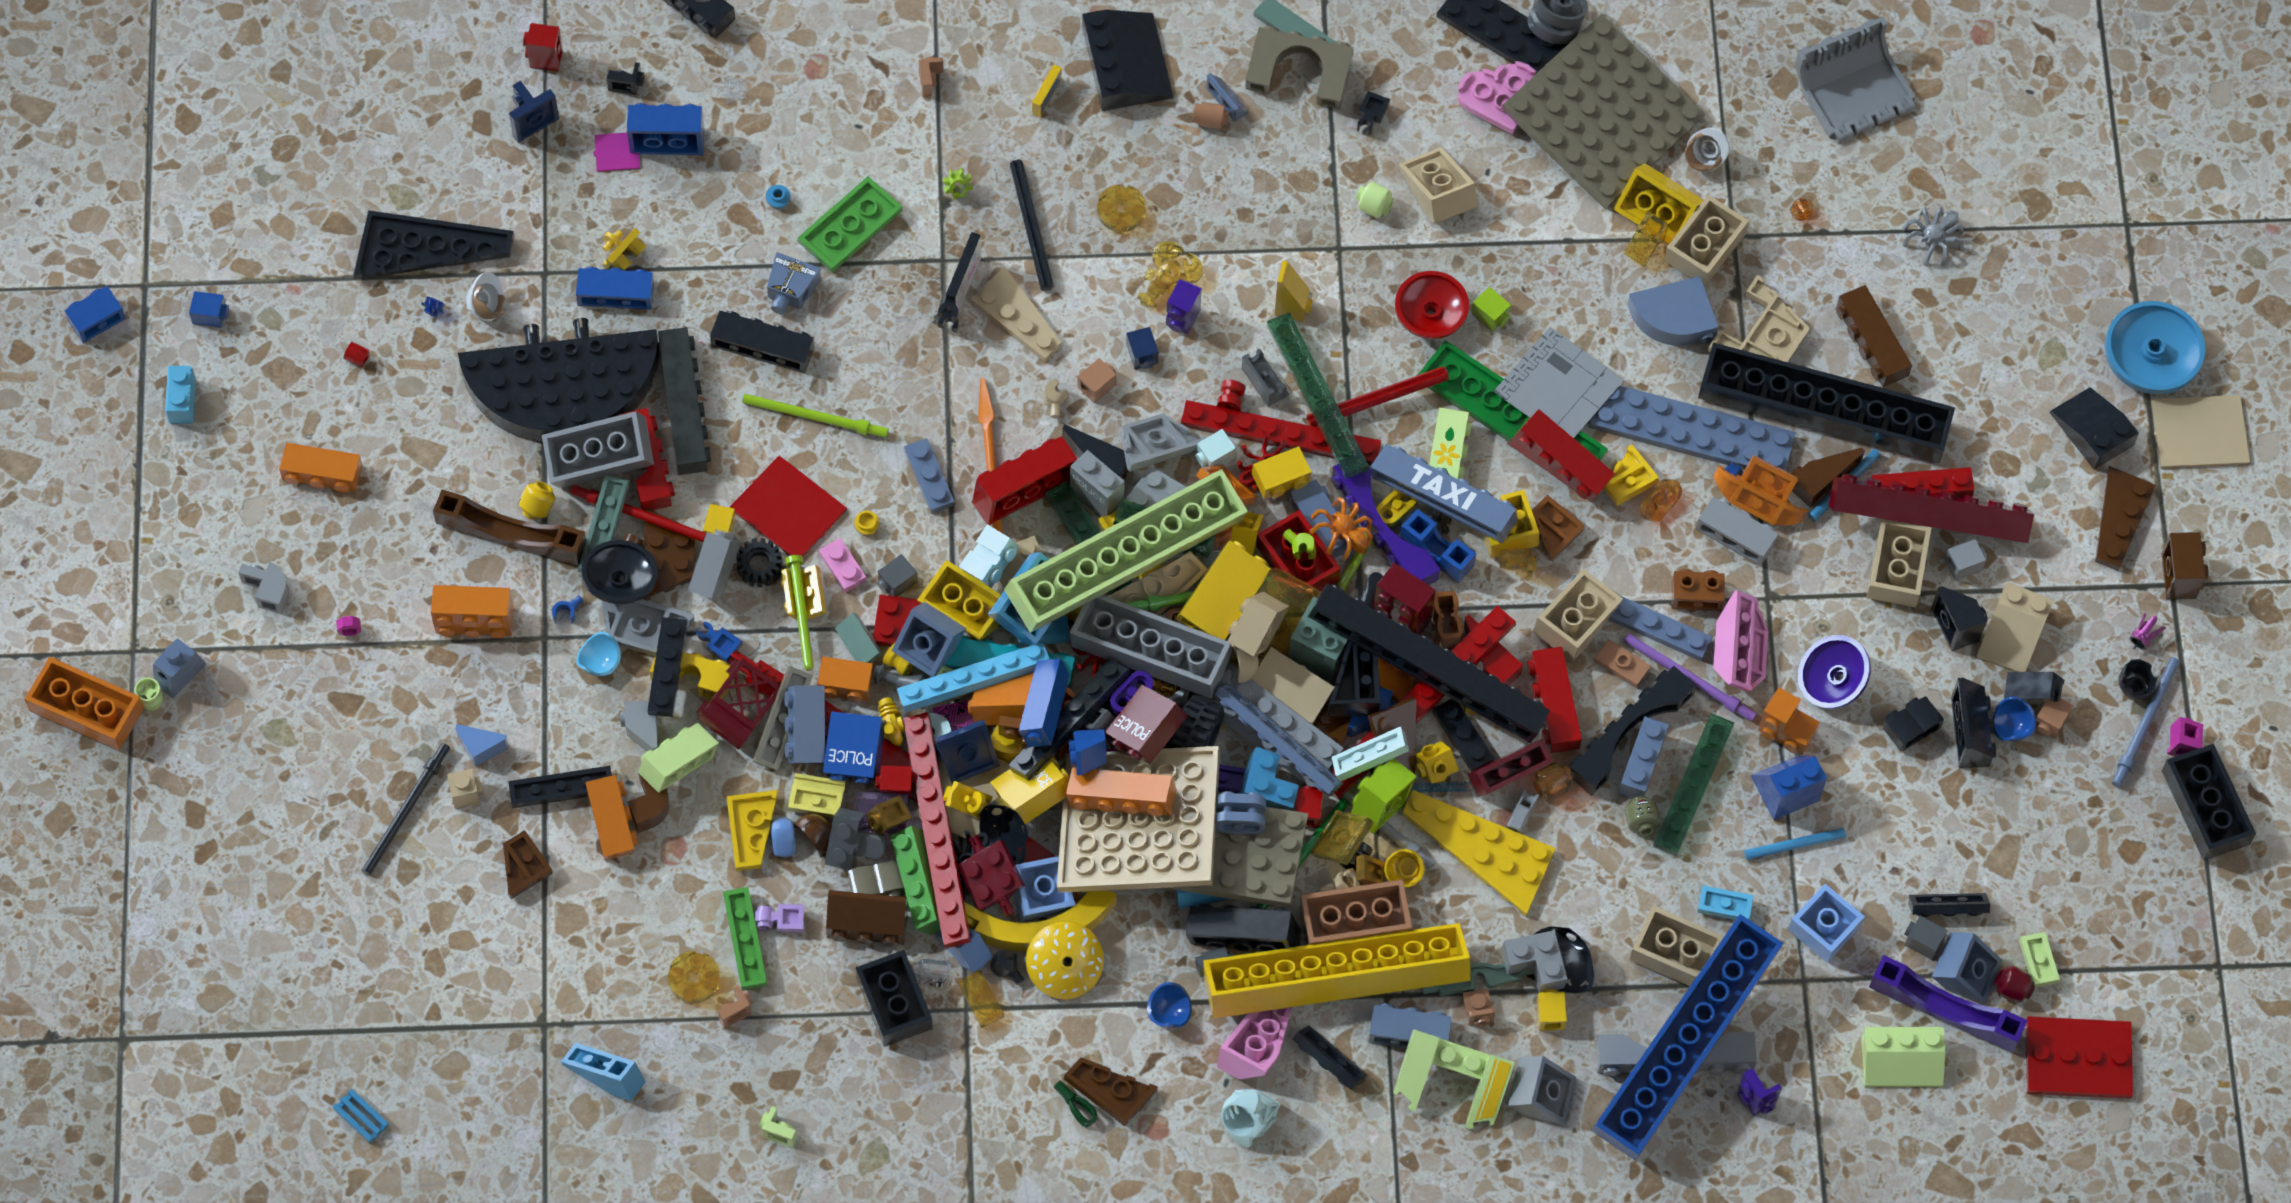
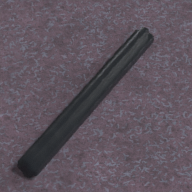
(1031, 225)

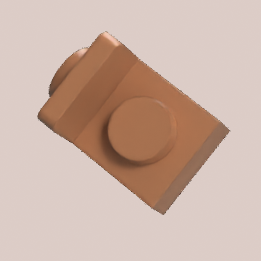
(927, 69)
(1478, 1007)
(735, 1011)

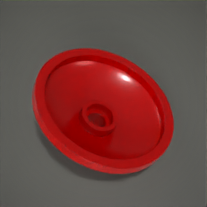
(1432, 292)

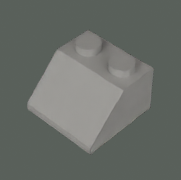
(1541, 1090)

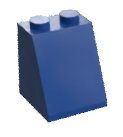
(1790, 785)

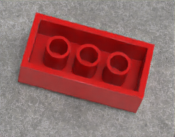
(1022, 480)

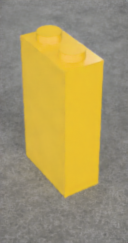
(1223, 590)

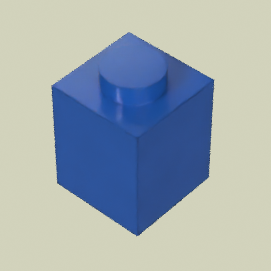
(208, 309)

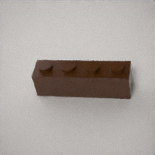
(1873, 336)

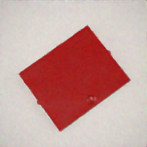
(788, 508)

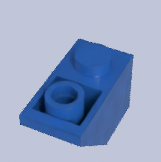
(1087, 750)

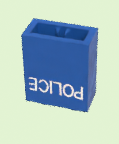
(854, 747)

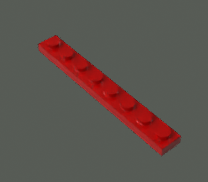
(1254, 427)

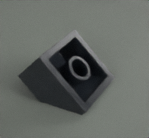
(1958, 617)

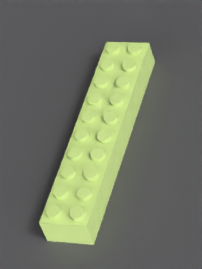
(1125, 550)

